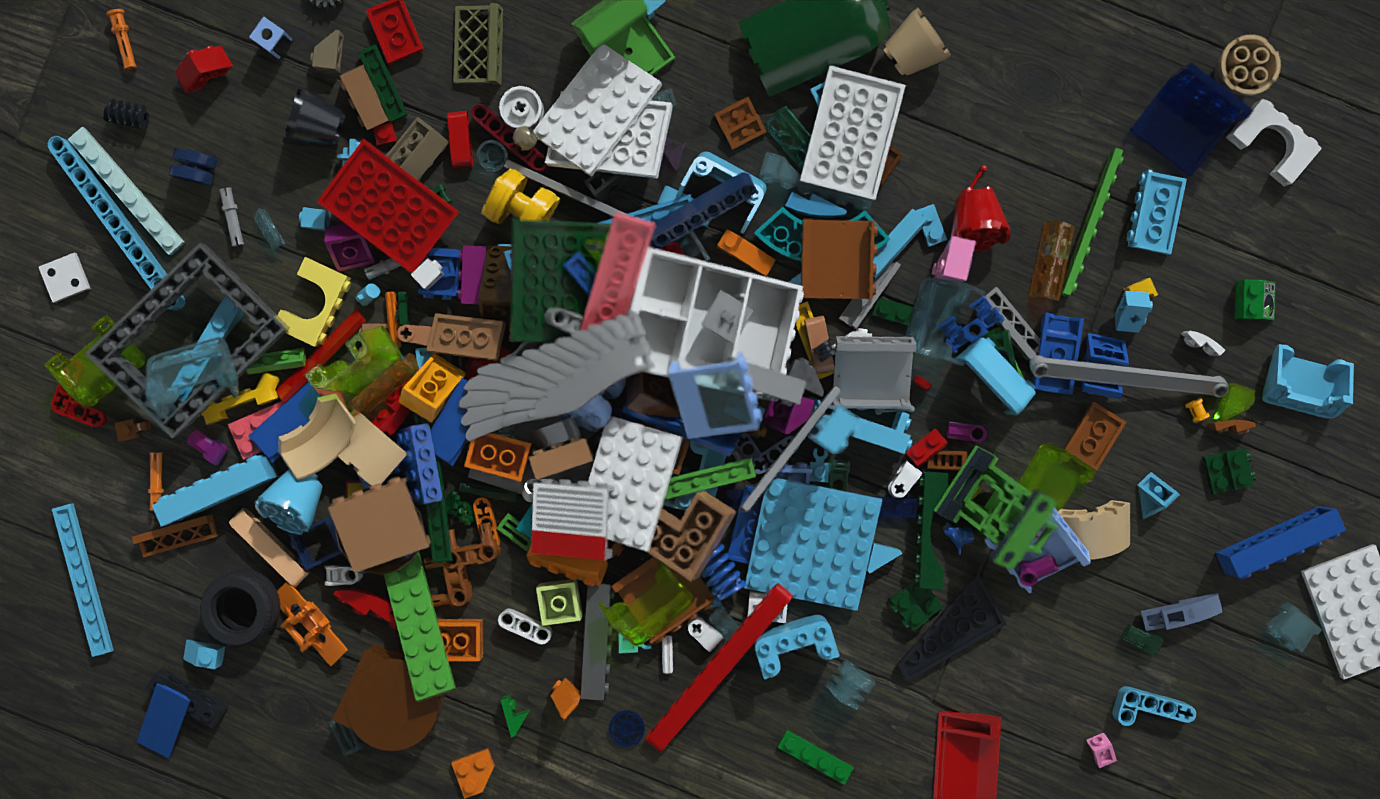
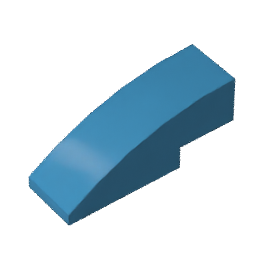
(813, 207)

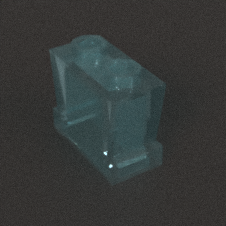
(1293, 628)

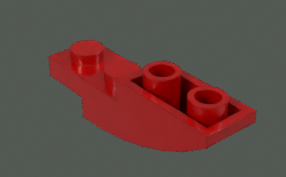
(394, 415)
(365, 601)

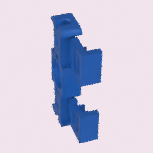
(961, 337)

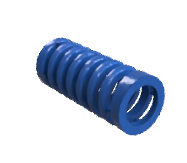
(724, 589)

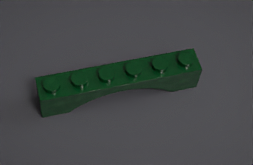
(930, 572)

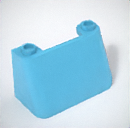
(1308, 385)

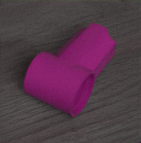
(964, 431)
(211, 449)
(1031, 571)

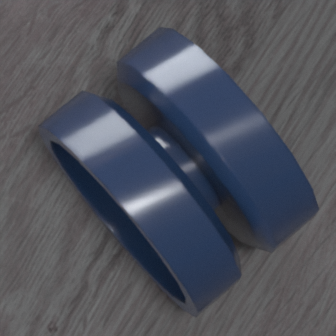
(193, 167)

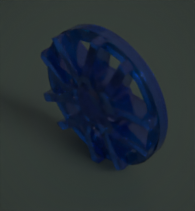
(626, 728)

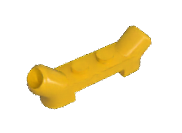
(263, 394)

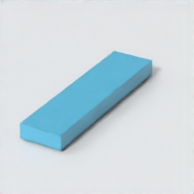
(899, 238)

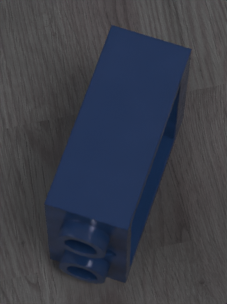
(298, 544)

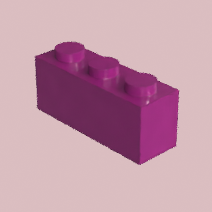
(471, 274)

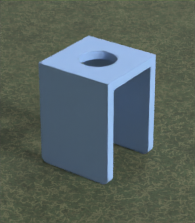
(269, 44)

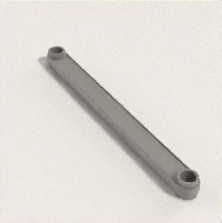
(1128, 376)

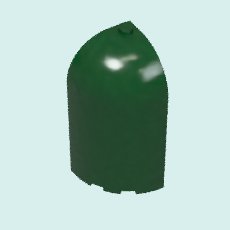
(808, 36)

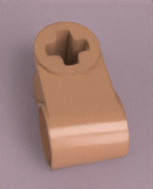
(419, 335)

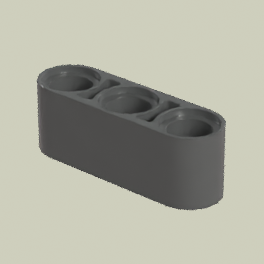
(555, 433)

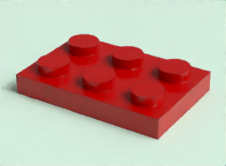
(395, 30)

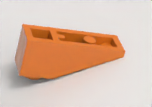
(745, 252)
(565, 697)

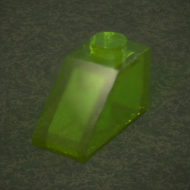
(1235, 402)

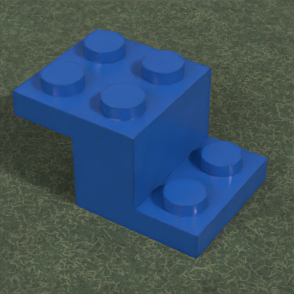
(1108, 352)

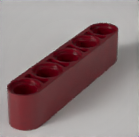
(501, 135)

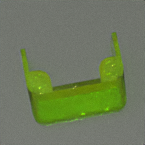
(652, 609)

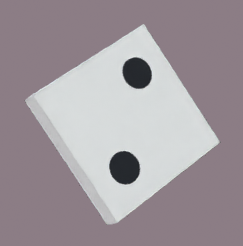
(64, 277)

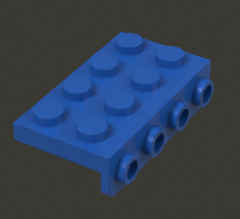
(420, 464)

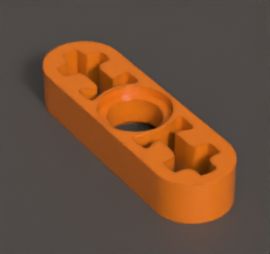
(489, 508)

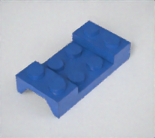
(1061, 341)

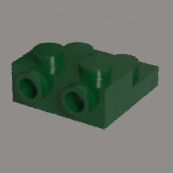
(1229, 470)
(914, 605)

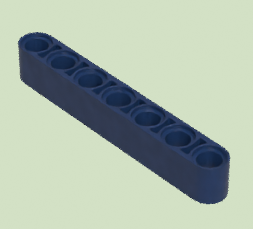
(702, 210)

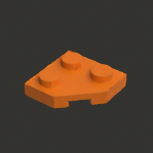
(473, 772)

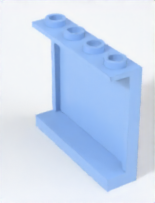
(1061, 544)

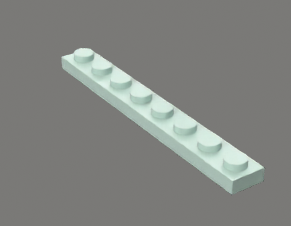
(126, 191)

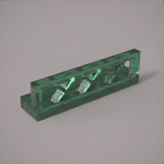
(794, 129)

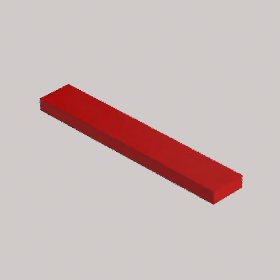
(321, 354)

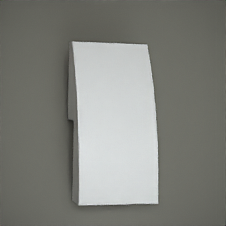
(1197, 339)

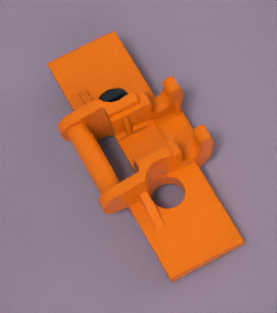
(313, 620)

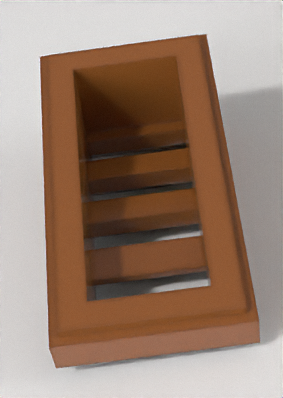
(964, 455)

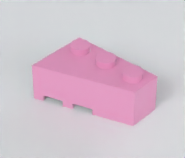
(955, 260)

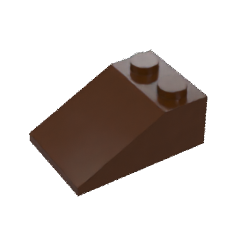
(651, 395)

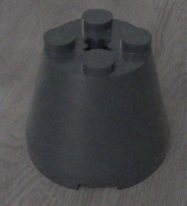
(313, 121)

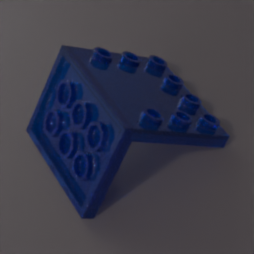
(1189, 117)

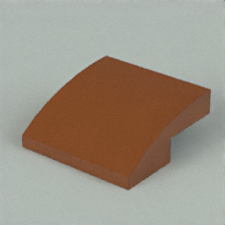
(739, 122)

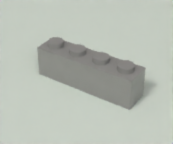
(775, 384)

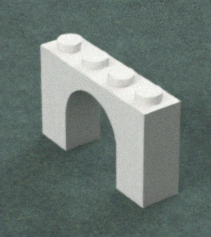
(1299, 147)

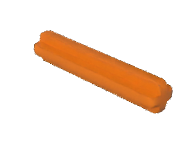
(393, 324)

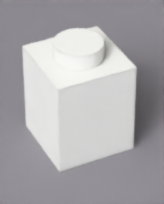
(428, 273)

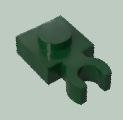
(403, 314)

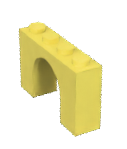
(334, 286)

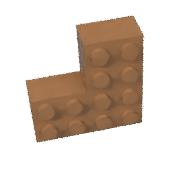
(691, 541)

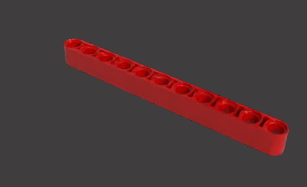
(718, 667)

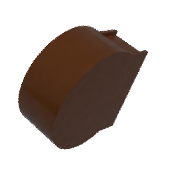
(383, 703)

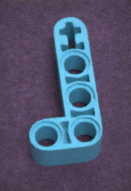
(1156, 706)

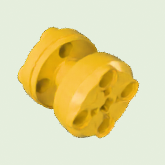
(509, 198)

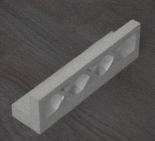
(858, 308)
(1016, 339)

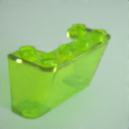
(377, 357)
(82, 376)

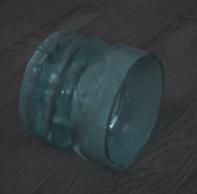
(851, 684)

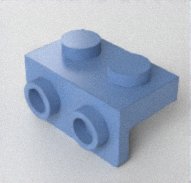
(796, 473)

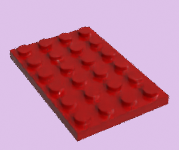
(388, 206)

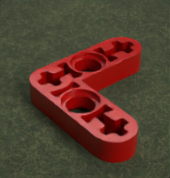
(70, 406)

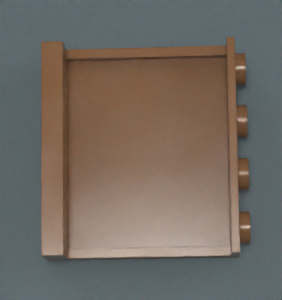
(378, 524)

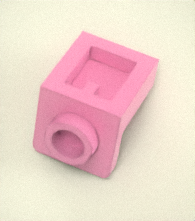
(1102, 750)

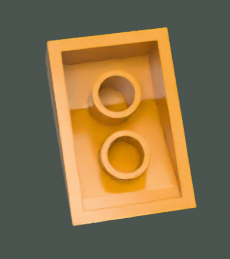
(431, 387)

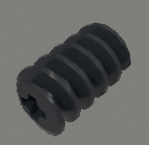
(126, 114)

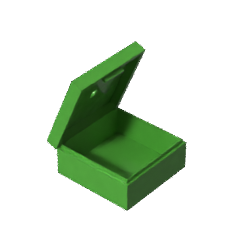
(624, 26)

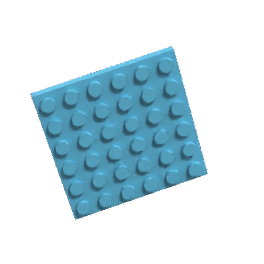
(813, 542)

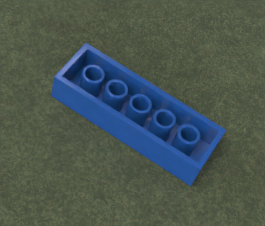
(1280, 542)

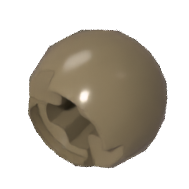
(524, 138)

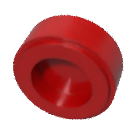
(922, 383)

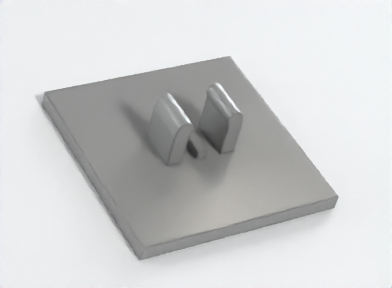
(725, 316)

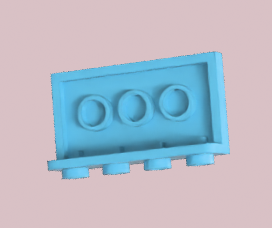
(1156, 212)

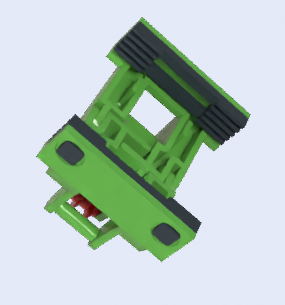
(1007, 505)

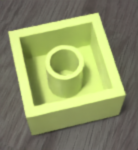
(559, 602)

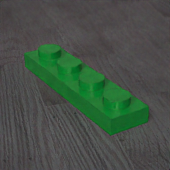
(815, 757)

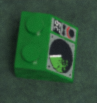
(1255, 300)

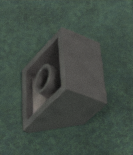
(802, 370)

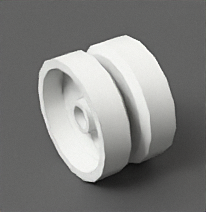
(519, 98)

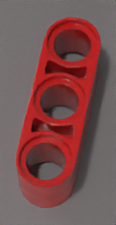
(460, 139)

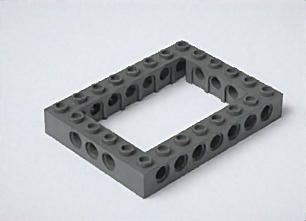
(199, 261)

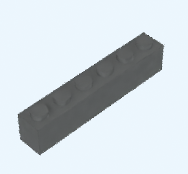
(596, 643)

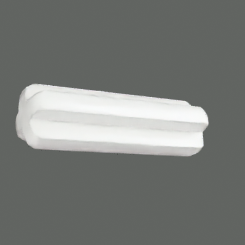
(667, 655)

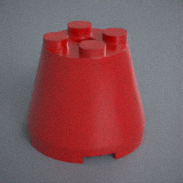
(980, 219)

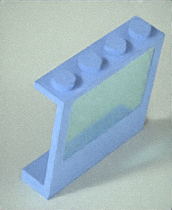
(715, 398)

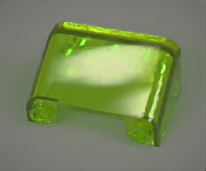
(1056, 473)

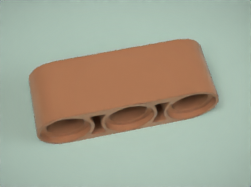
(817, 334)

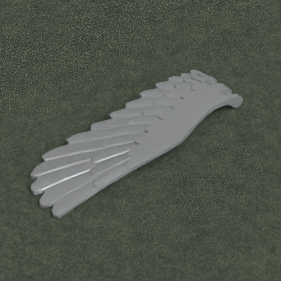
(554, 378)

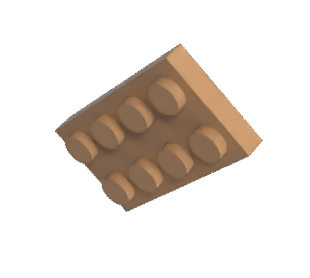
(466, 337)

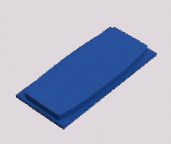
(284, 420)
(448, 432)
(163, 720)

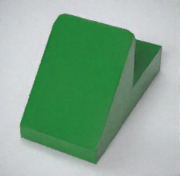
(513, 719)

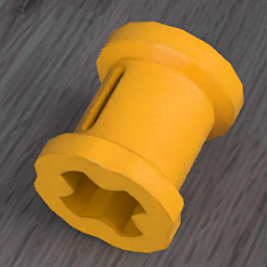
(1197, 410)

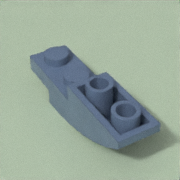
(1182, 613)

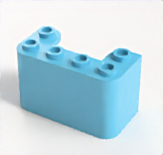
(792, 636)

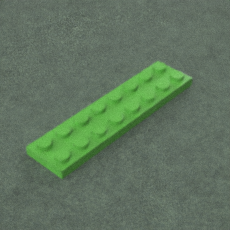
(419, 631)

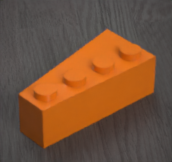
(587, 570)

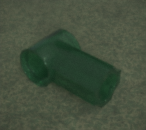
(1146, 641)

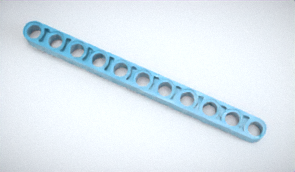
(111, 215)

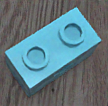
(1132, 311)

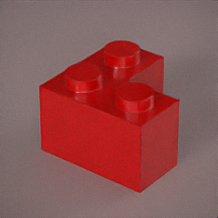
(202, 66)

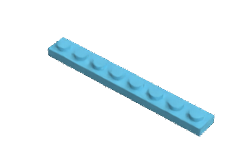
(82, 579)

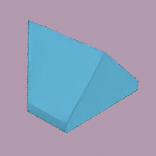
(1155, 495)

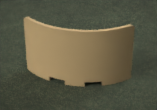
(320, 440)
(371, 451)
(1101, 531)

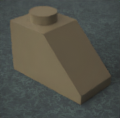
(328, 53)

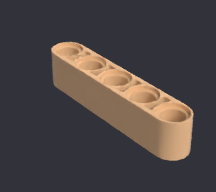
(269, 546)

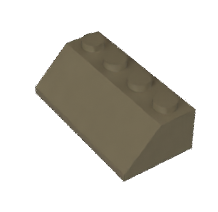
(417, 148)

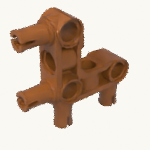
(456, 573)

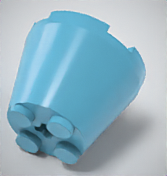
(291, 502)

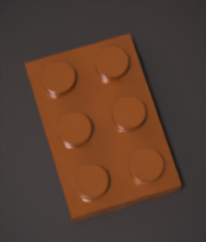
(1095, 435)

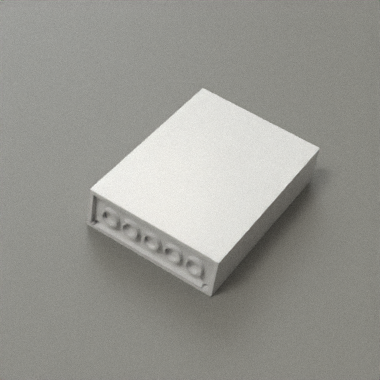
(676, 296)

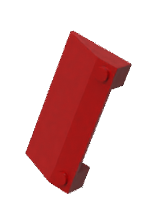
(967, 756)

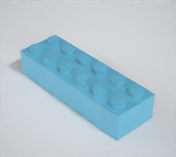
(833, 429)
(214, 490)

